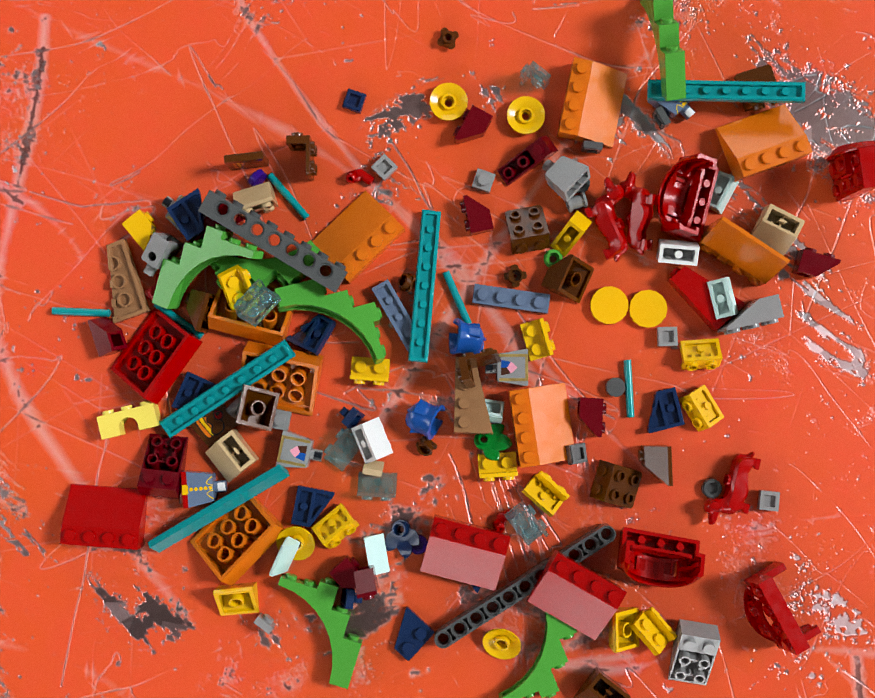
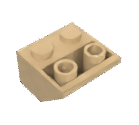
(257, 198)
(777, 228)
(231, 455)

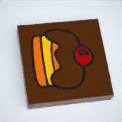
(246, 160)
(214, 425)

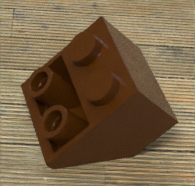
(601, 686)

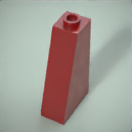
(695, 292)

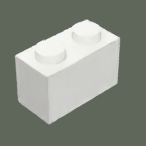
(678, 252)
(372, 440)

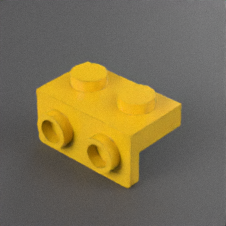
(545, 493)

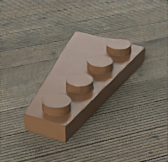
(126, 286)
(470, 407)

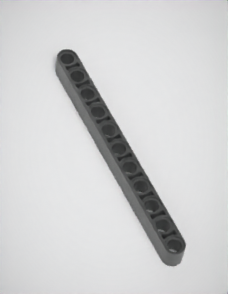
(513, 586)

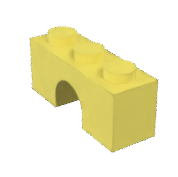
(112, 423)

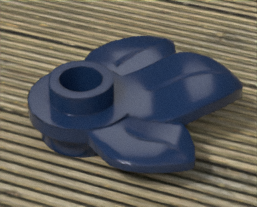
(402, 541)

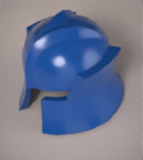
(469, 338)
(422, 418)

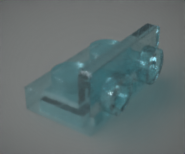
(538, 76)
(256, 303)
(343, 450)
(374, 486)
(525, 523)

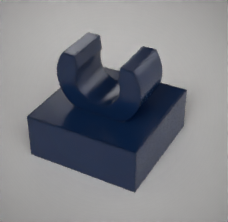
(352, 417)
(348, 598)

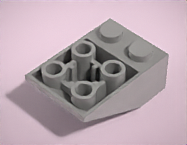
(761, 310)
(694, 652)

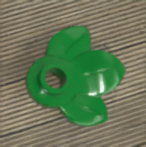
(495, 442)

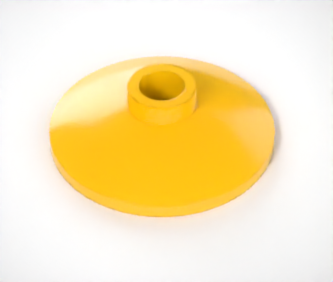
(448, 92)
(529, 106)
(305, 538)
(501, 643)

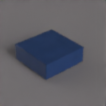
(354, 100)

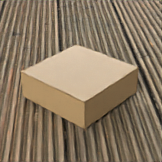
(373, 468)

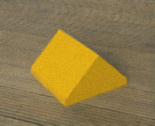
(237, 598)
(620, 633)

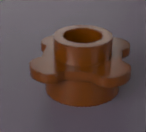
(442, 41)
(520, 275)
(406, 282)
(425, 446)

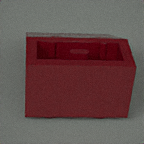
(163, 466)

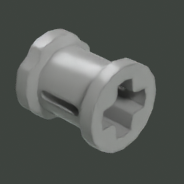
(577, 202)

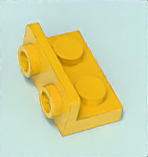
(234, 283)
(537, 339)
(700, 354)
(364, 369)
(701, 408)
(505, 467)
(335, 527)
(653, 630)

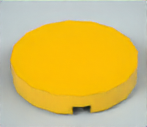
(609, 305)
(647, 308)

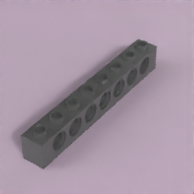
(210, 208)

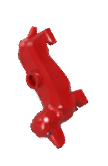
(640, 213)
(607, 220)
(735, 490)

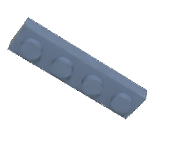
(511, 298)
(394, 310)

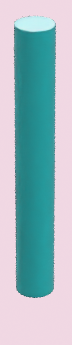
(288, 196)
(456, 296)
(81, 311)
(182, 322)
(628, 388)

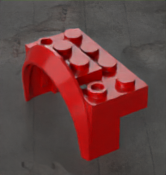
(852, 170)
(702, 177)
(659, 571)
(784, 630)

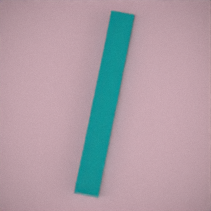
(735, 91)
(424, 286)
(227, 388)
(218, 508)

